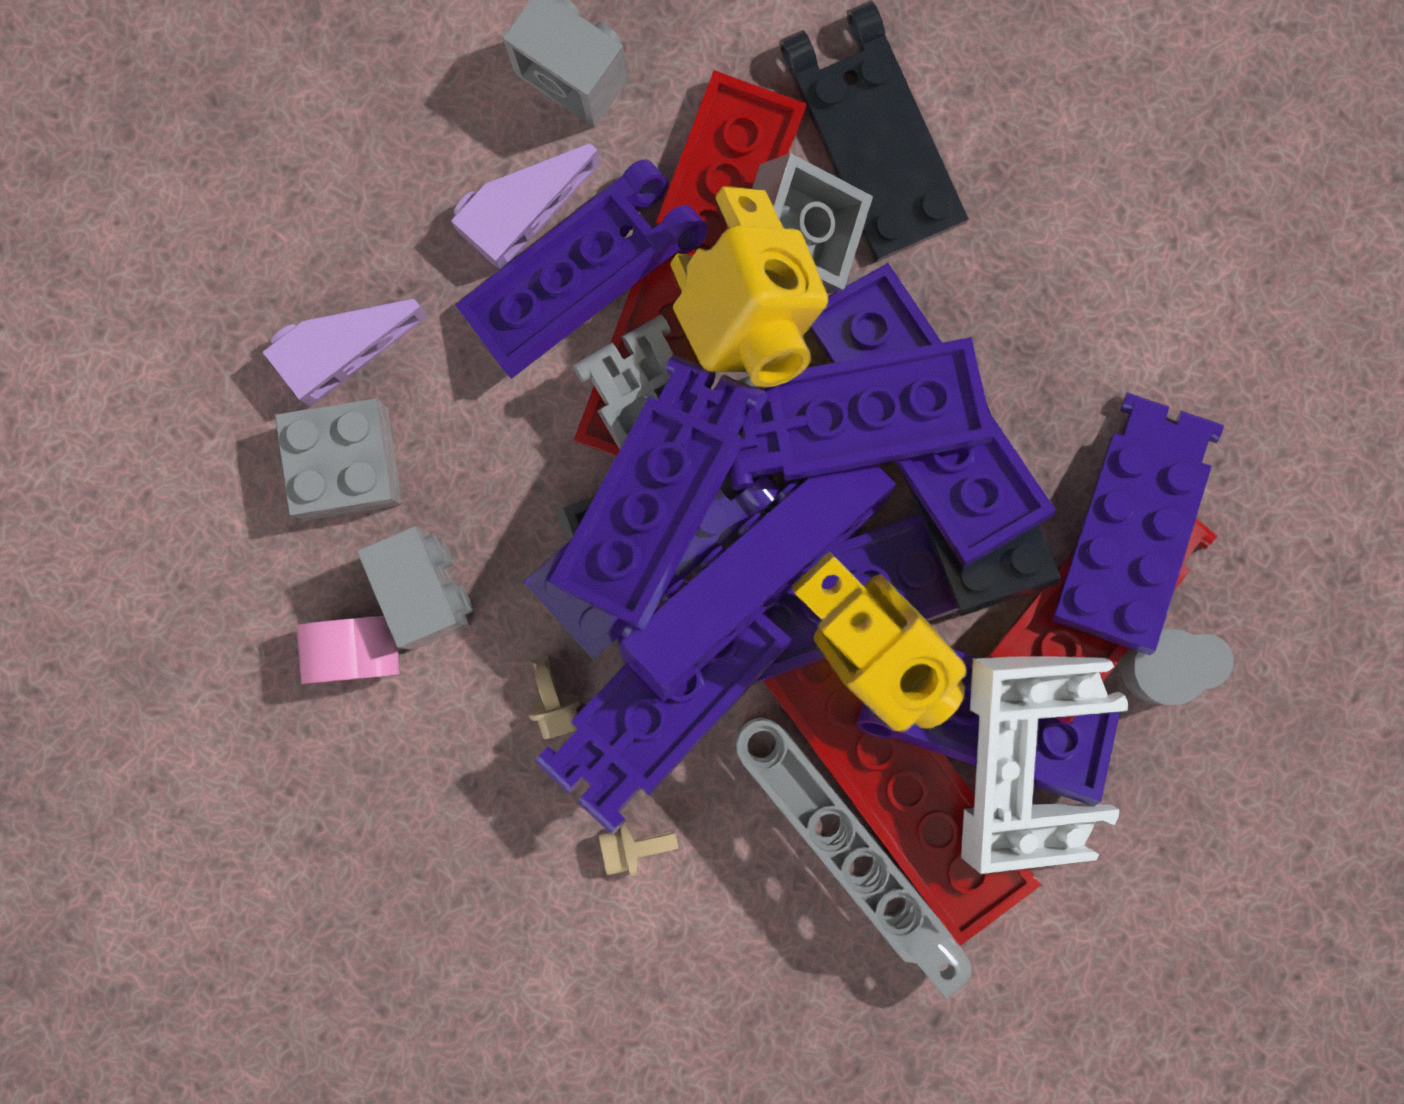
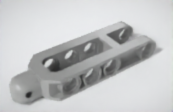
(805, 798)

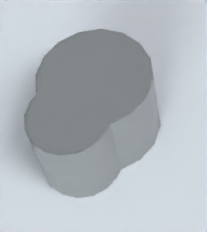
(1178, 668)

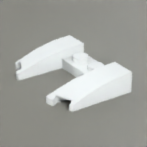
(1009, 697)

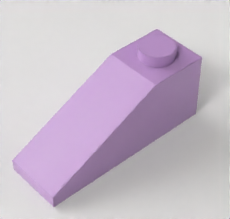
(517, 206)
(332, 348)

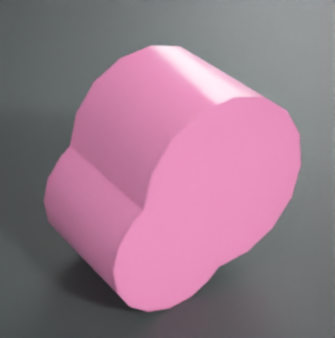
(346, 650)

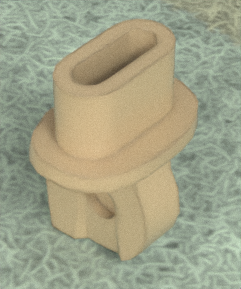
(555, 710)
(622, 851)

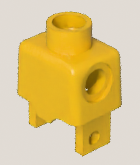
(736, 310)
(883, 647)

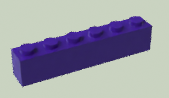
(751, 574)

